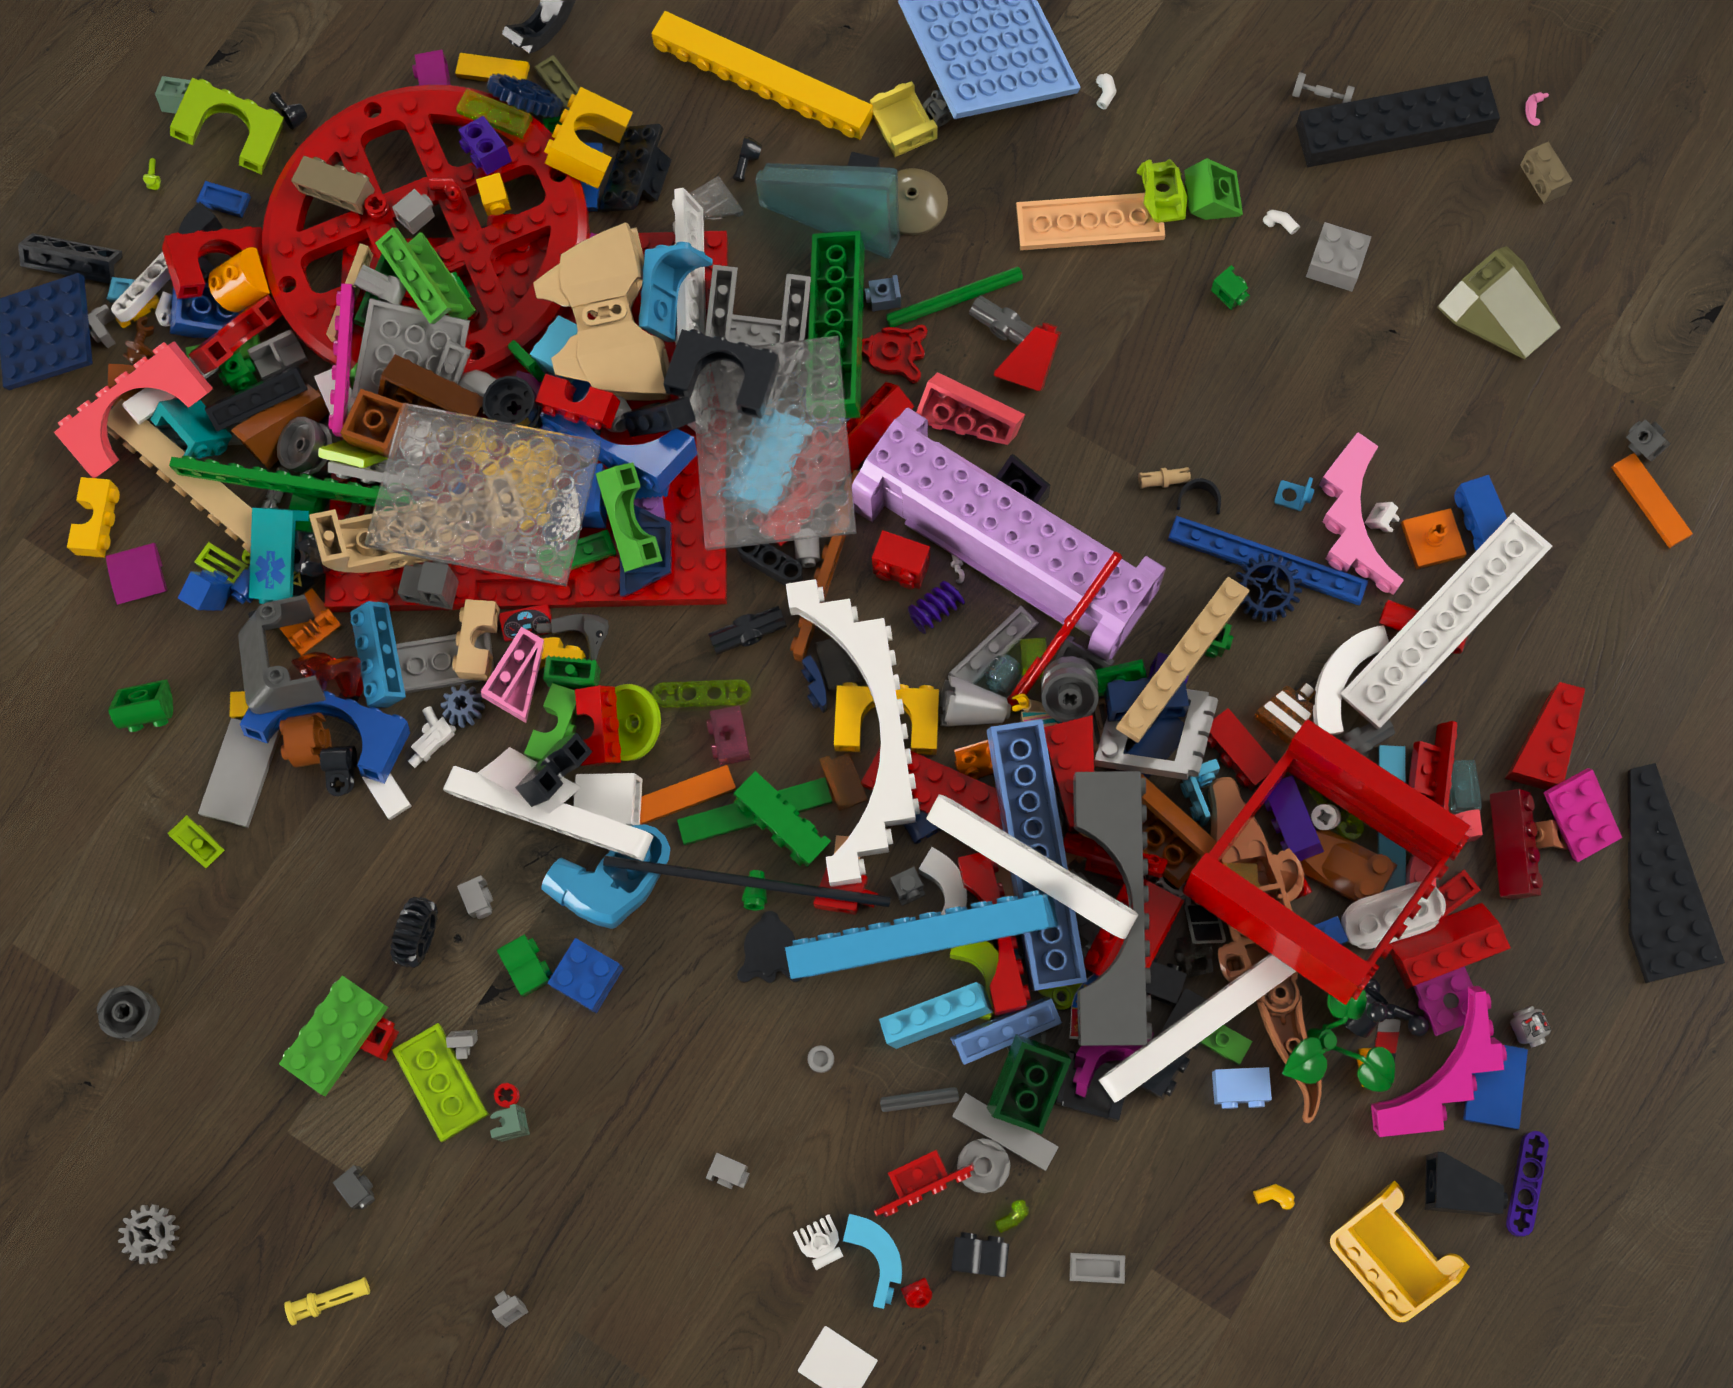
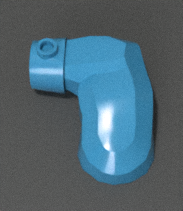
(608, 892)

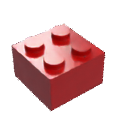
(901, 560)

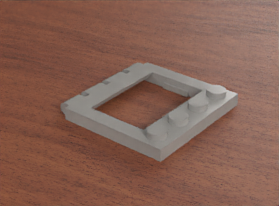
(1189, 752)

